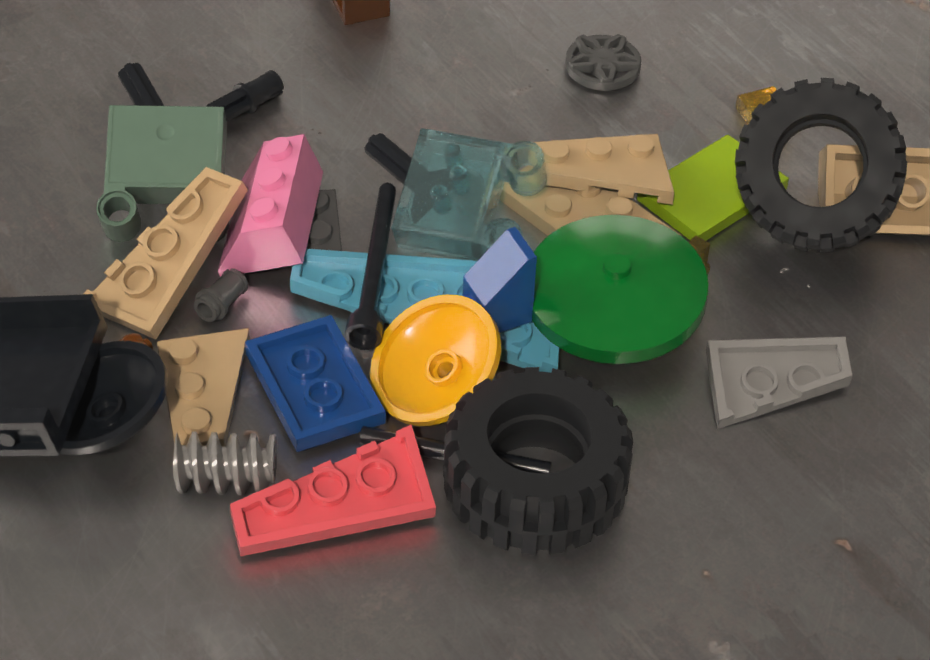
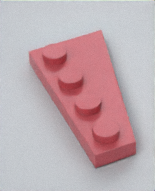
(358, 494)

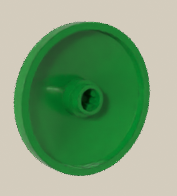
(618, 289)

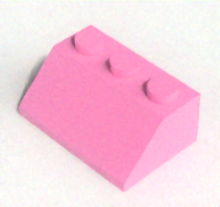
(278, 209)

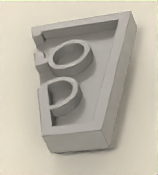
(771, 374)

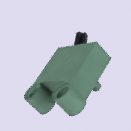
(155, 152)

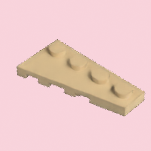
(158, 271)

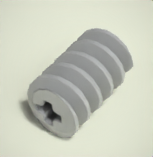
(224, 464)

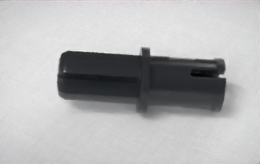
(250, 95)

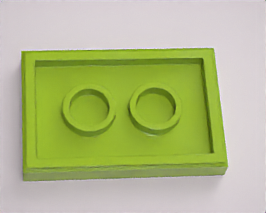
(704, 192)

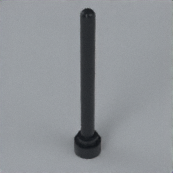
(364, 325)

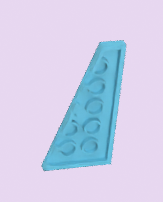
(338, 280)

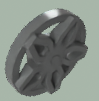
(603, 61)

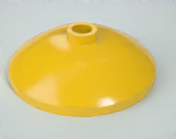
(421, 350)

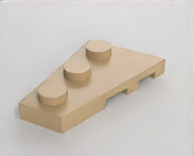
(617, 162)
(203, 382)

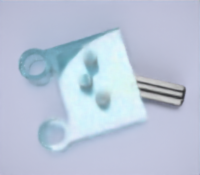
(456, 189)

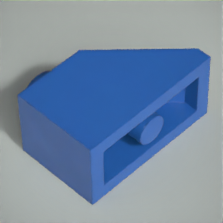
(504, 281)

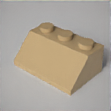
(842, 170)

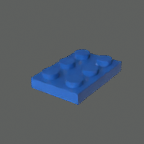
(314, 383)

